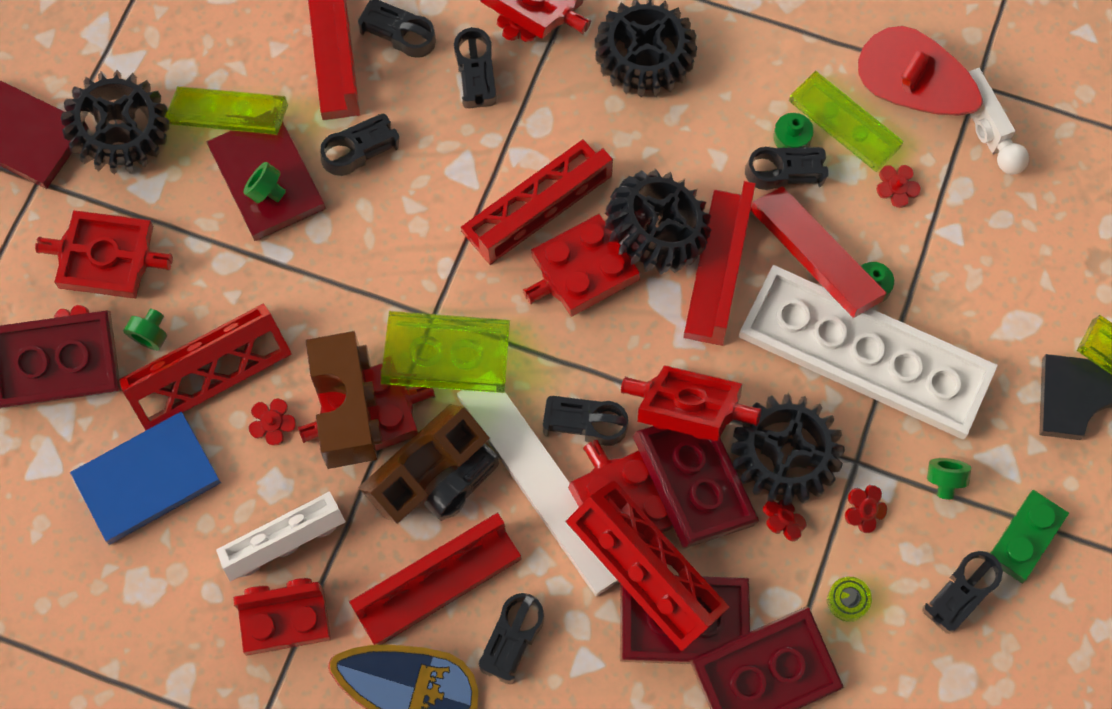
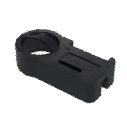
(393, 23)
(476, 72)
(365, 142)
(793, 166)
(577, 415)
(452, 492)
(960, 598)
(509, 643)

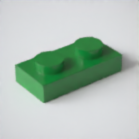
(1028, 535)

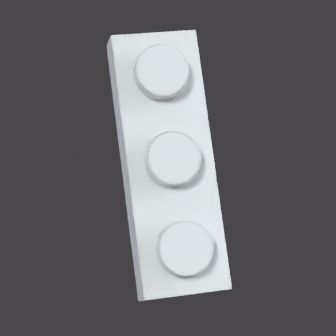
(280, 537)

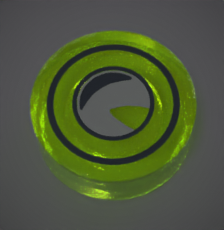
(849, 599)

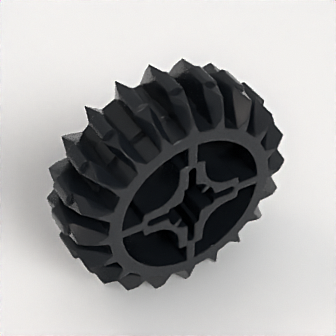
(647, 59)
(97, 101)
(635, 212)
(802, 455)

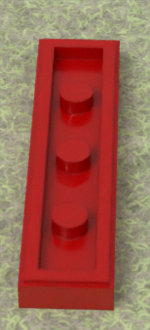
(818, 252)

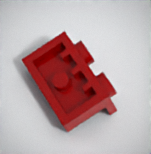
(282, 616)

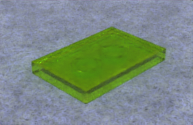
(445, 352)

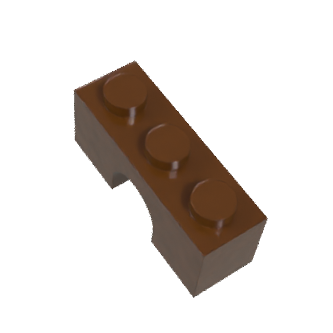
(348, 432)
(441, 444)

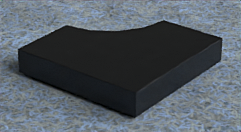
(1071, 395)

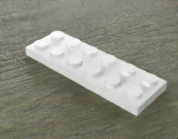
(869, 353)

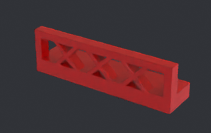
(334, 59)
(539, 208)
(719, 266)
(198, 353)
(643, 566)
(435, 580)

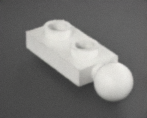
(996, 129)

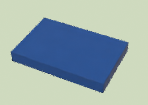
(145, 478)

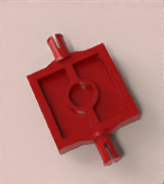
(541, 15)
(104, 254)
(581, 267)
(690, 402)
(392, 410)
(630, 475)

